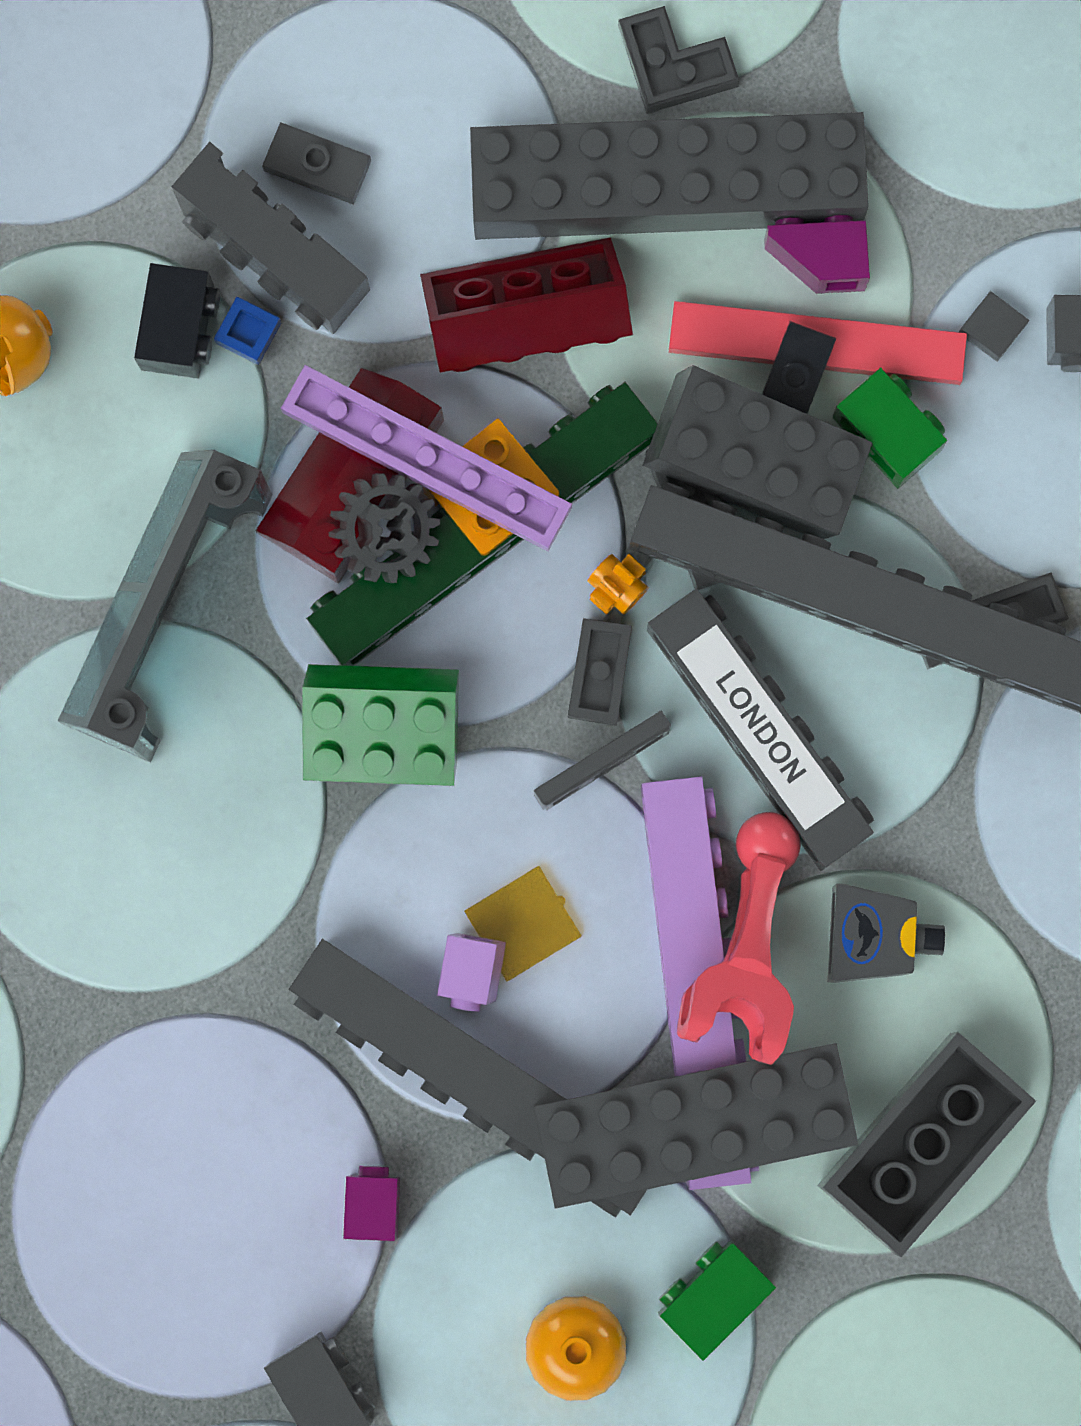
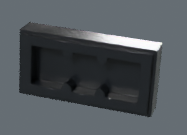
(798, 366)

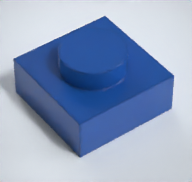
(247, 330)

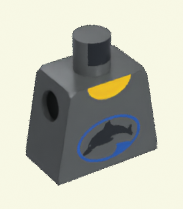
(876, 935)

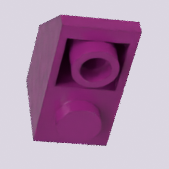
(822, 255)

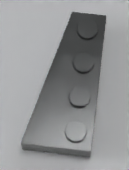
(268, 241)

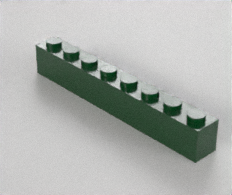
(574, 459)

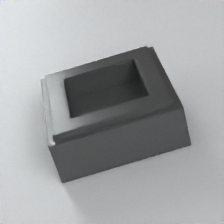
(994, 326)

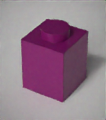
(371, 1205)

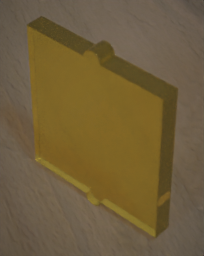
(527, 918)

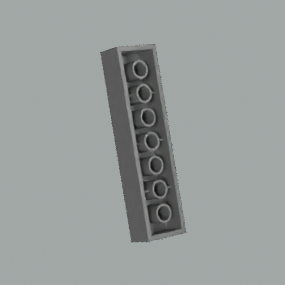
(666, 175)

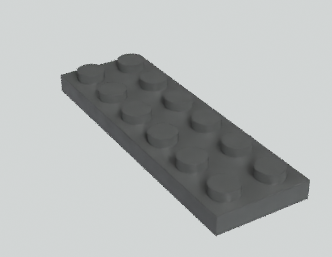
(695, 1126)

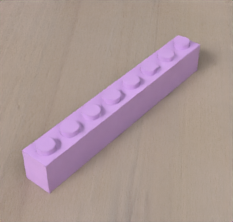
(689, 923)

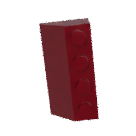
(526, 305)
(301, 512)

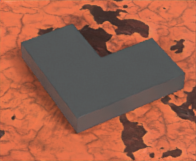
(670, 74)

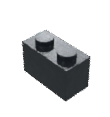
(176, 321)

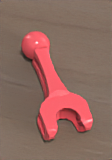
(745, 979)

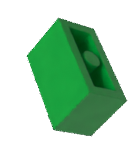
(899, 431)
(714, 1299)

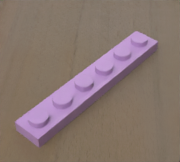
(426, 458)

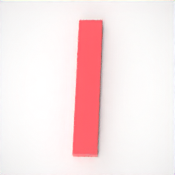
(857, 349)

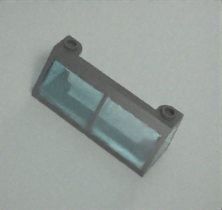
(199, 490)

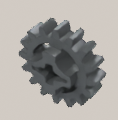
(370, 543)

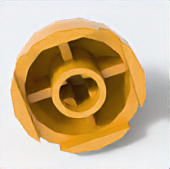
(23, 345)
(576, 1348)

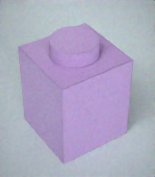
(471, 971)

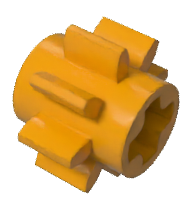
(617, 584)

